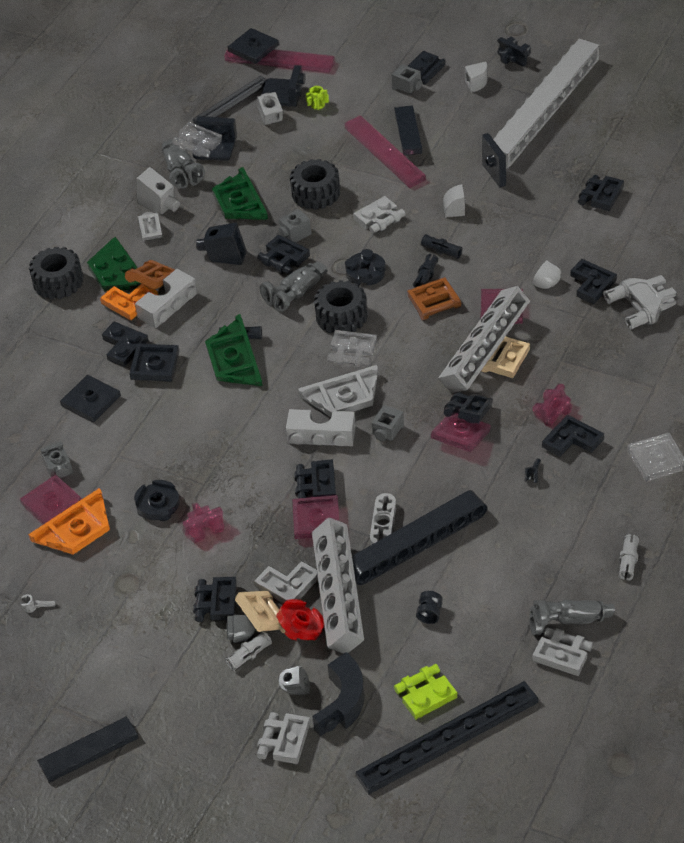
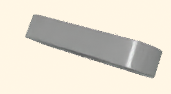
(379, 514)

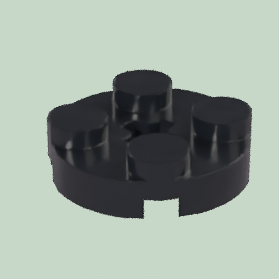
(369, 260)
(157, 510)

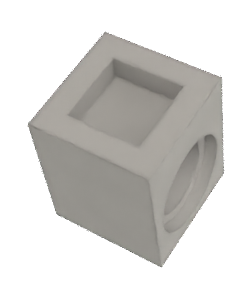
(269, 115)

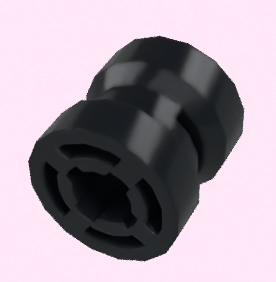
(429, 607)

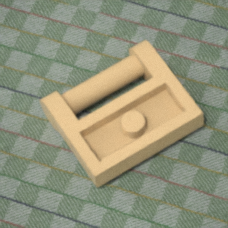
(509, 359)
(260, 610)

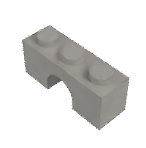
(157, 309)
(337, 431)

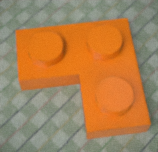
(125, 303)

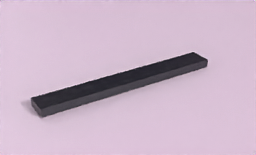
(446, 737)

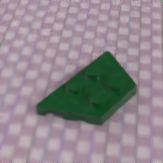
(239, 198)
(110, 266)
(233, 355)

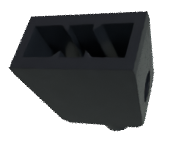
(223, 244)

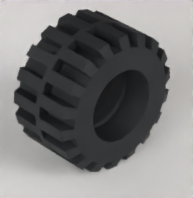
(315, 184)
(56, 273)
(341, 307)

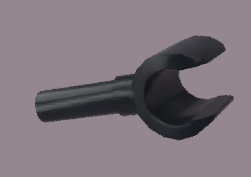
(531, 473)

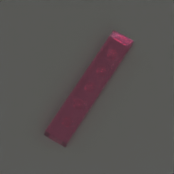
(288, 59)
(385, 151)

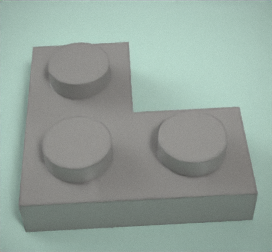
(290, 586)

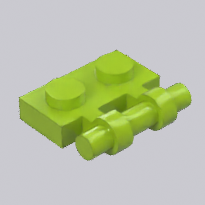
(428, 697)

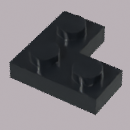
(595, 280)
(125, 343)
(571, 432)

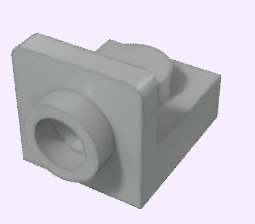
(150, 226)

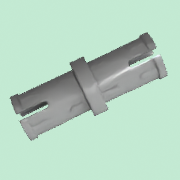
(628, 557)
(248, 651)

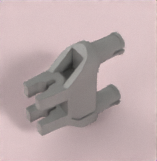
(646, 297)

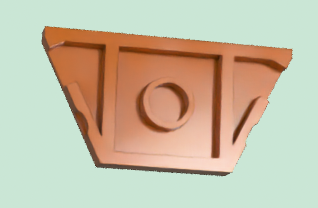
(74, 526)

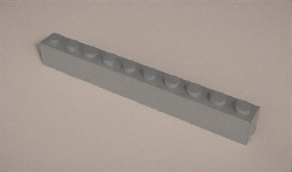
(546, 99)

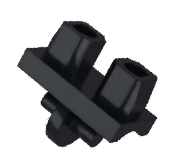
(511, 51)

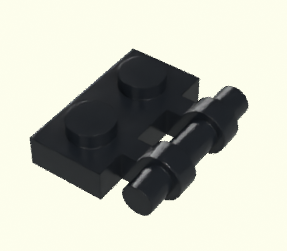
(606, 193)
(287, 251)
(469, 408)
(322, 479)
(222, 601)

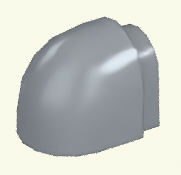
(547, 276)

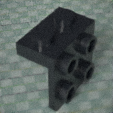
(287, 90)
(224, 127)

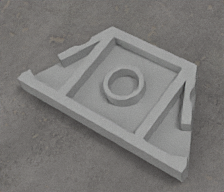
(344, 392)

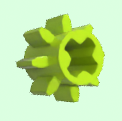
(317, 97)

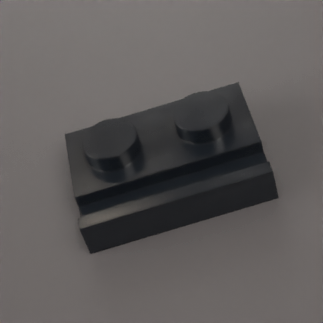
(428, 65)

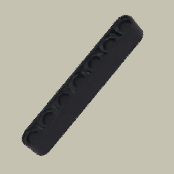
(417, 536)

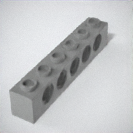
(484, 339)
(337, 586)

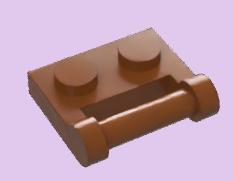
(149, 274)
(433, 293)

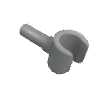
(30, 604)

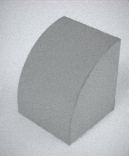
(476, 76)
(454, 202)

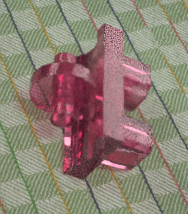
(554, 404)
(203, 518)

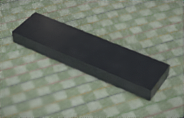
(408, 130)
(87, 749)

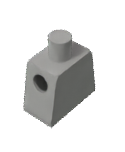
(155, 192)

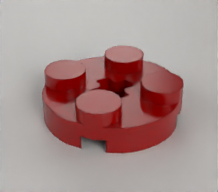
(300, 620)

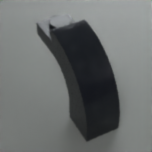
(347, 707)

